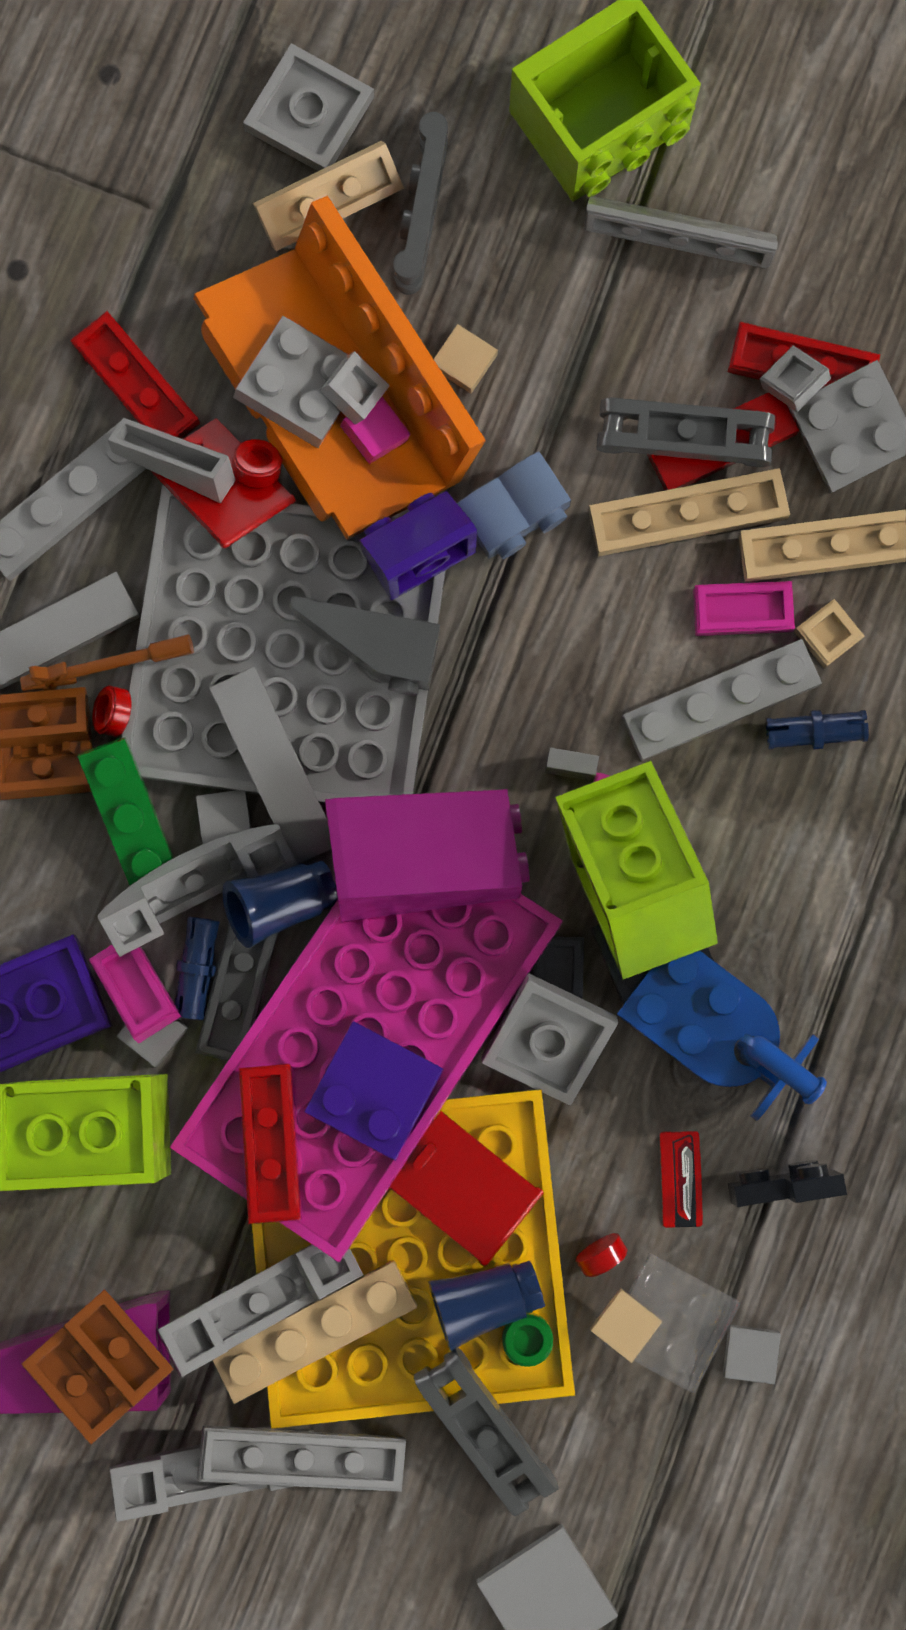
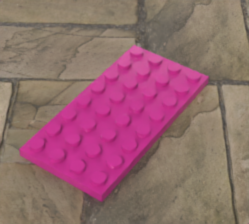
(413, 977)

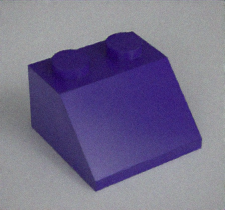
(419, 543)

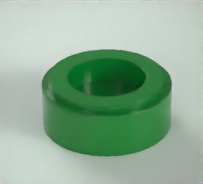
(528, 1340)

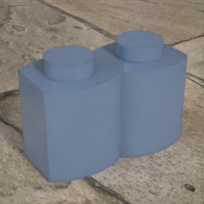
(516, 505)

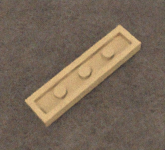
(689, 512)
(823, 546)
(315, 1331)

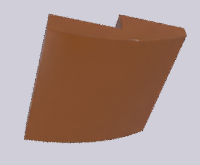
(42, 743)
(97, 1367)

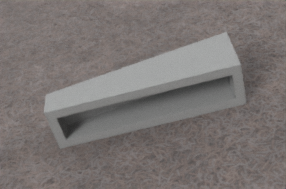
(174, 458)

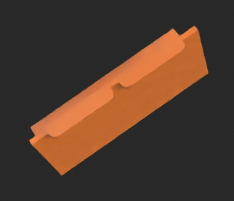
(343, 300)

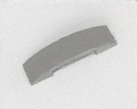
(273, 764)
(190, 880)
(255, 1306)
(165, 1481)

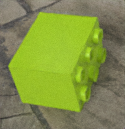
(603, 97)
(638, 869)
(84, 1132)

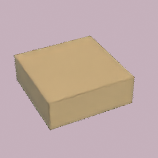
(465, 358)
(829, 633)
(626, 1325)

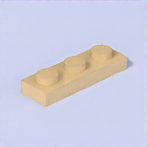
(348, 183)

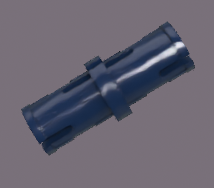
(817, 729)
(196, 967)

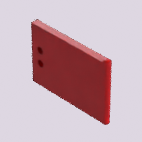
(242, 507)
(465, 1189)

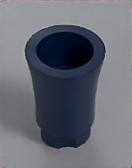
(277, 900)
(485, 1301)

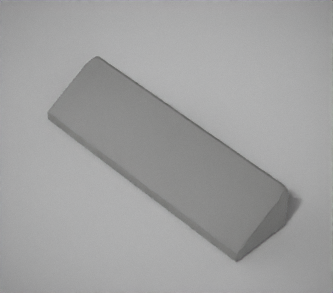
(680, 232)

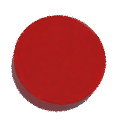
(256, 463)
(112, 711)
(602, 1255)

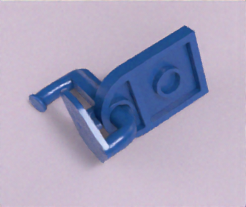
(699, 1015)

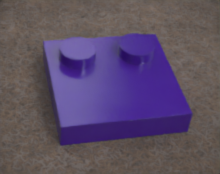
(374, 1090)

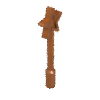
(59, 674)

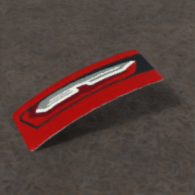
(681, 1179)

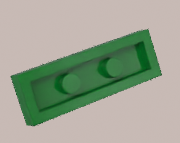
(126, 808)

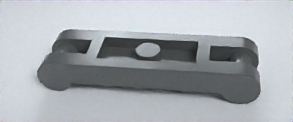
(425, 184)
(686, 431)
(485, 1432)

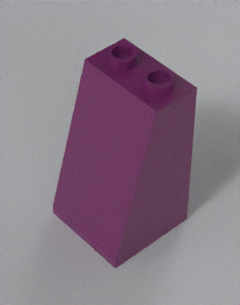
(424, 851)
(23, 1395)

